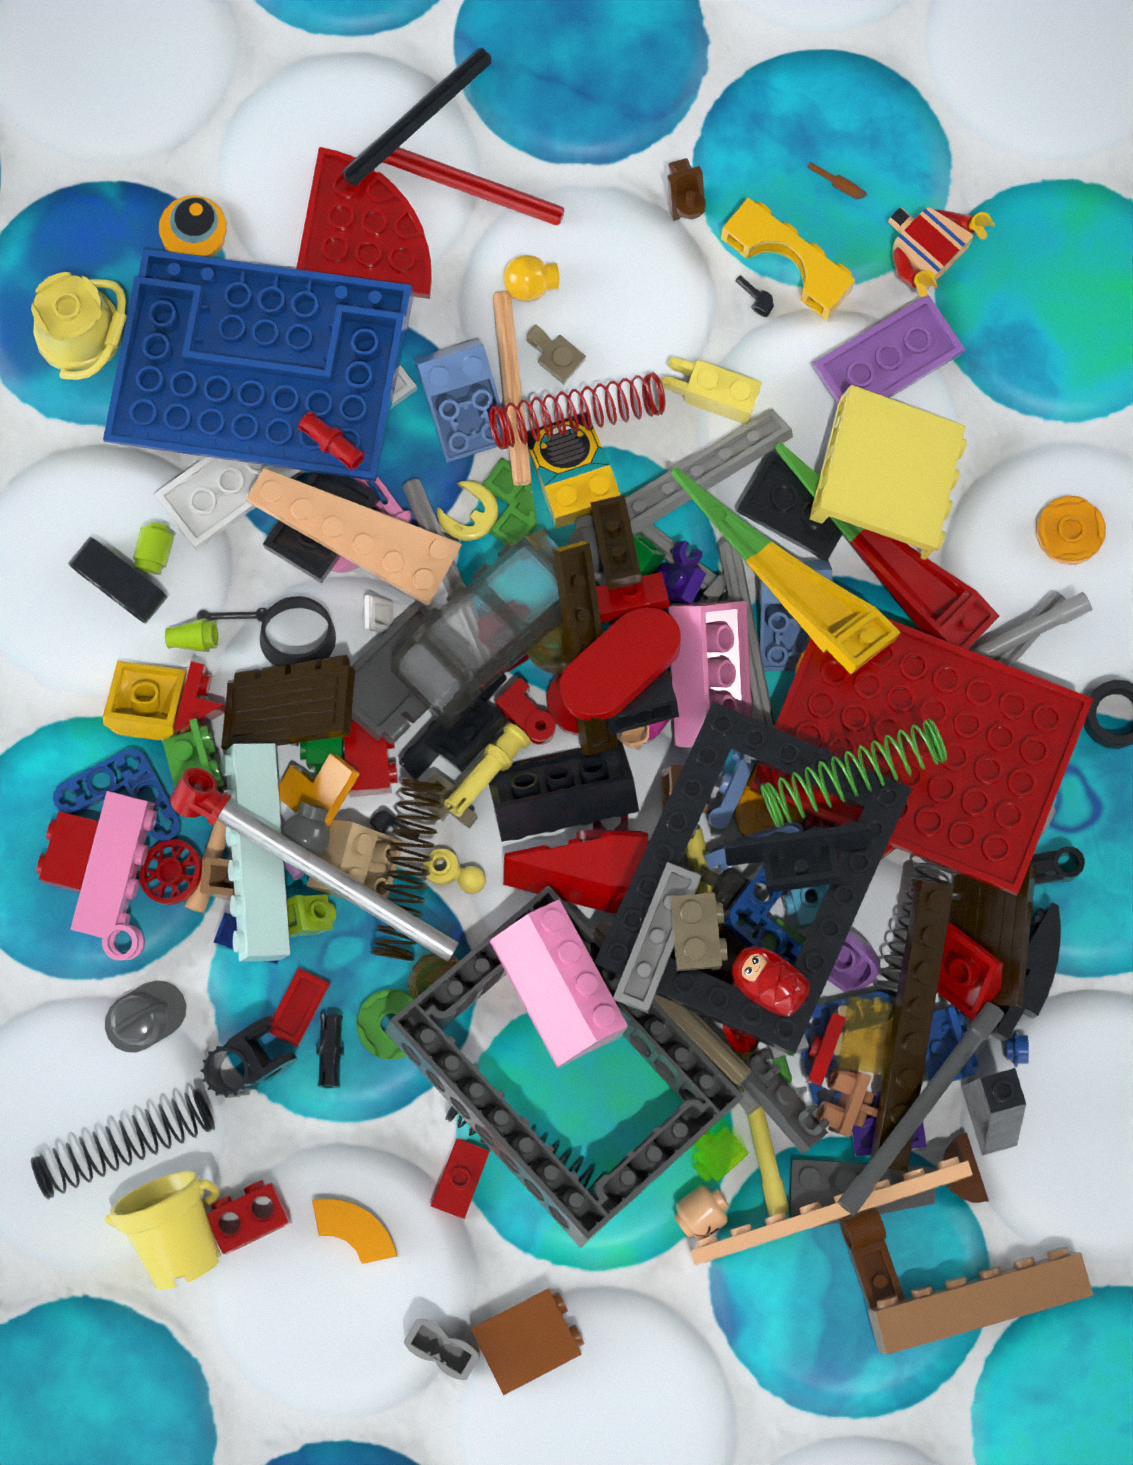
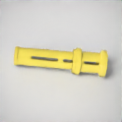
(497, 758)

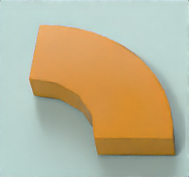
(354, 1226)

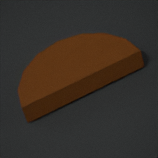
(970, 1188)

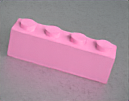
(710, 664)
(559, 984)

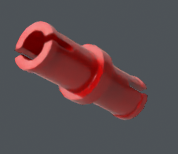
(331, 441)

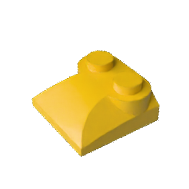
(144, 700)

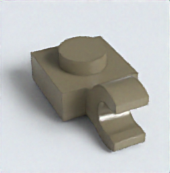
(558, 357)
(468, 817)

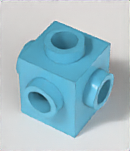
(803, 911)

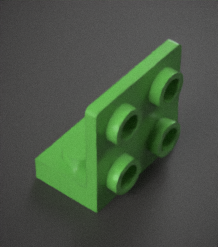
(192, 750)

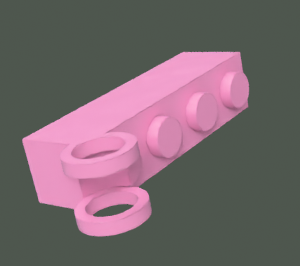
(112, 873)

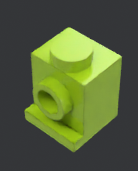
(312, 913)

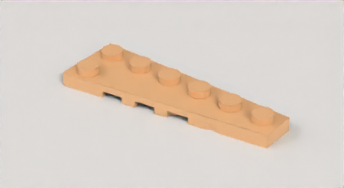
(380, 544)

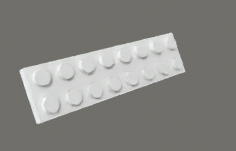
(214, 490)

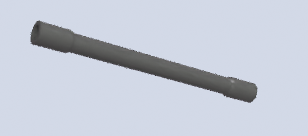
(865, 1183)

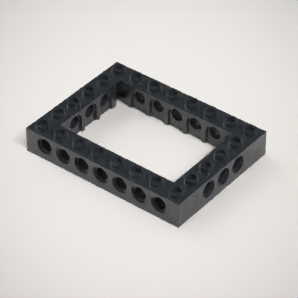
(785, 754)

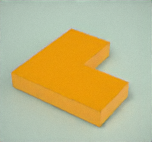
(326, 791)

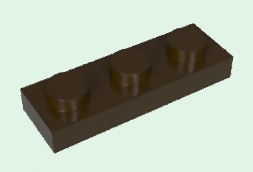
(616, 542)

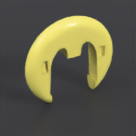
(482, 521)

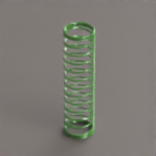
(931, 737)

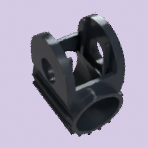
(257, 1063)

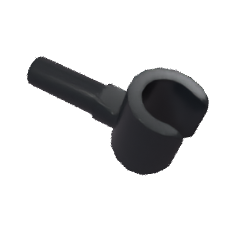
(763, 300)
(384, 820)

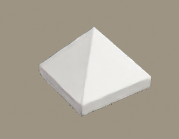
(377, 614)

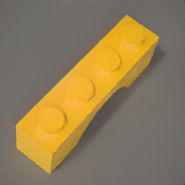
(756, 231)

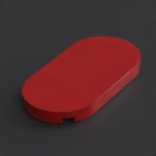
(620, 663)

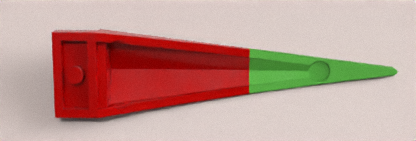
(928, 593)

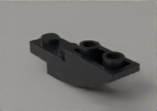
(1040, 969)

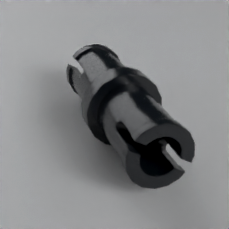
(330, 1051)

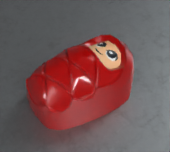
(770, 980)

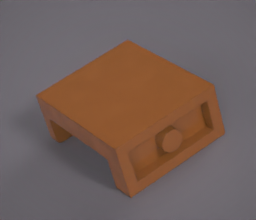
(528, 1340)

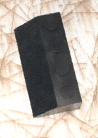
(562, 792)

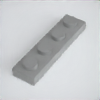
(654, 940)

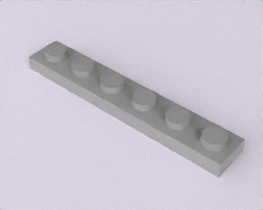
(708, 468)

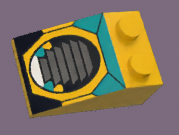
(571, 471)

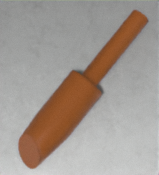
(840, 182)

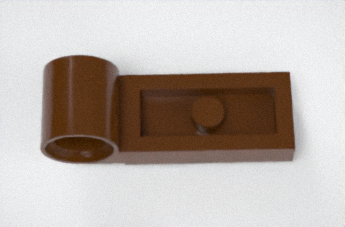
(870, 1256)

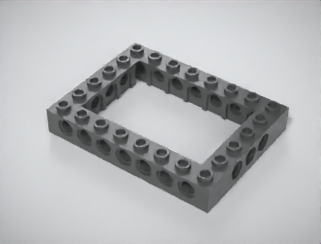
(653, 1035)

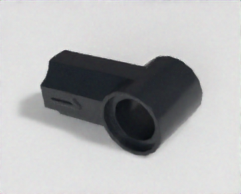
(1048, 869)

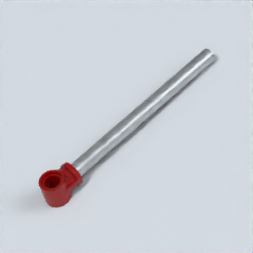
(198, 796)

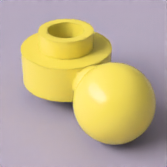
(470, 879)

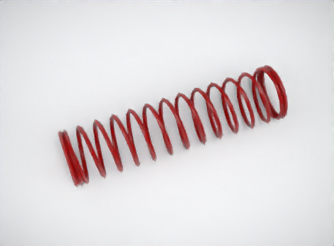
(647, 398)

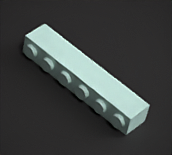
(256, 873)

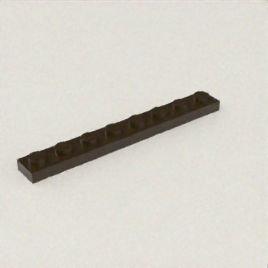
(913, 1012)

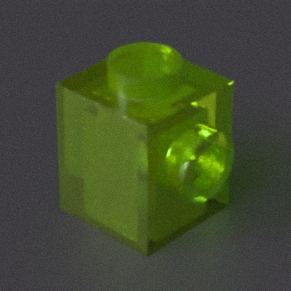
(717, 1155)

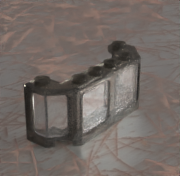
(482, 628)

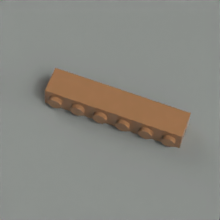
(979, 1301)

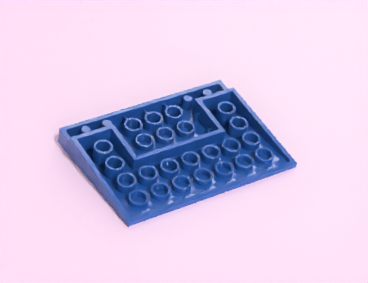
(240, 351)

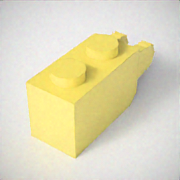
(714, 389)

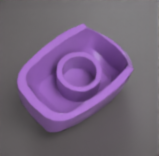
(856, 964)

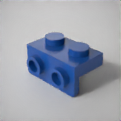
(945, 1034)

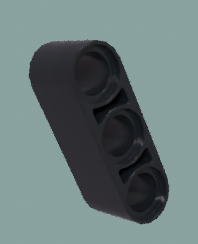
(117, 580)

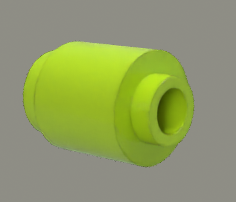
(153, 548)

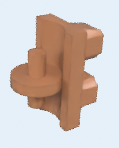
(852, 1104)

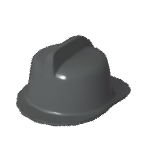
(145, 1016)

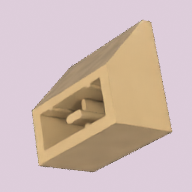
(359, 854)

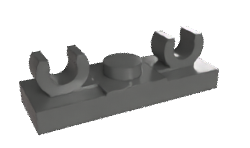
(783, 1103)

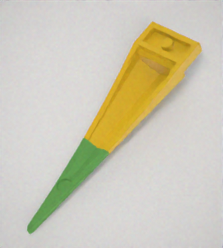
(827, 612)

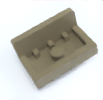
(697, 931)

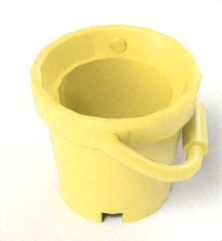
(77, 324)
(169, 1227)

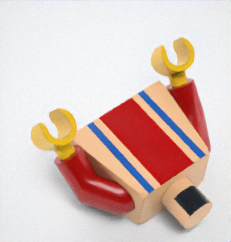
(932, 243)

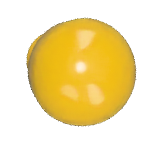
(529, 278)

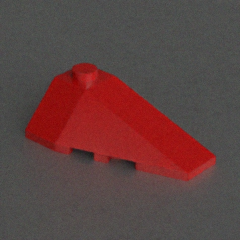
(580, 873)

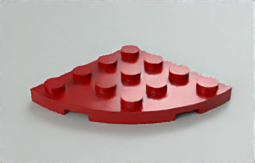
(363, 228)

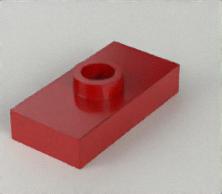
(619, 601)
(823, 1049)
(460, 1178)

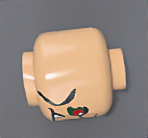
(701, 1212)

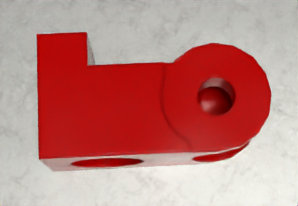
(523, 713)

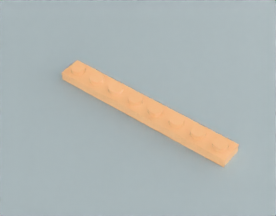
(814, 1215)

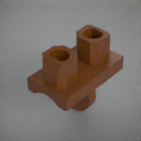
(685, 190)

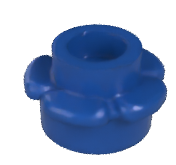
(1018, 1049)

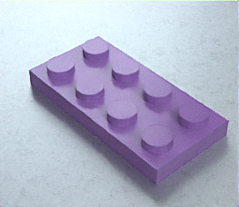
(892, 352)

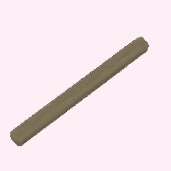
(697, 1031)

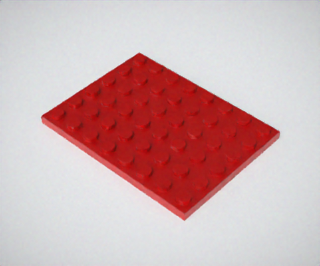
(1001, 734)

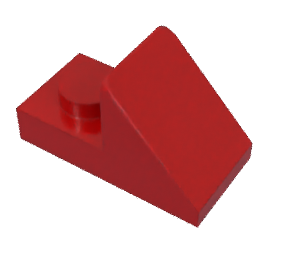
(191, 704)

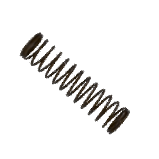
(417, 786)

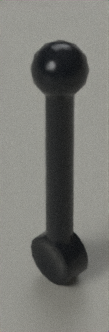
(259, 614)

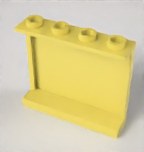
(890, 469)

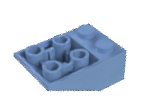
(460, 397)
(779, 633)

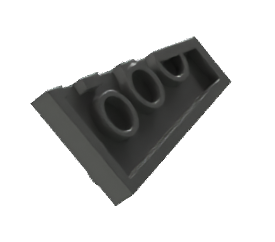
(825, 1179)

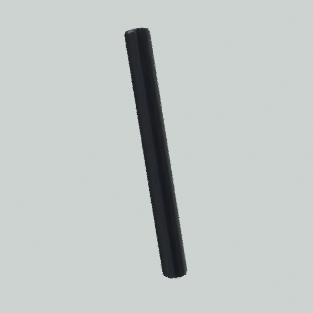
(416, 117)

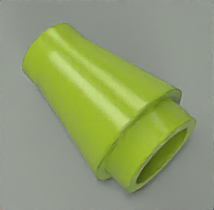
(195, 636)

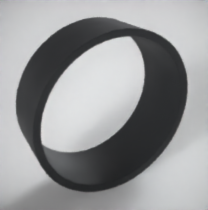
(278, 657)

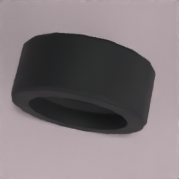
(1091, 724)

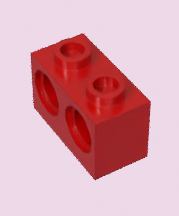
(251, 1226)

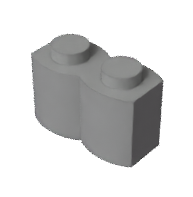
(451, 1354)

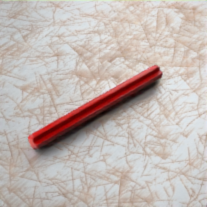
(476, 185)

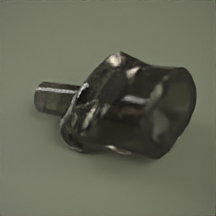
(726, 885)

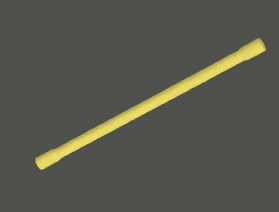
(771, 1182)

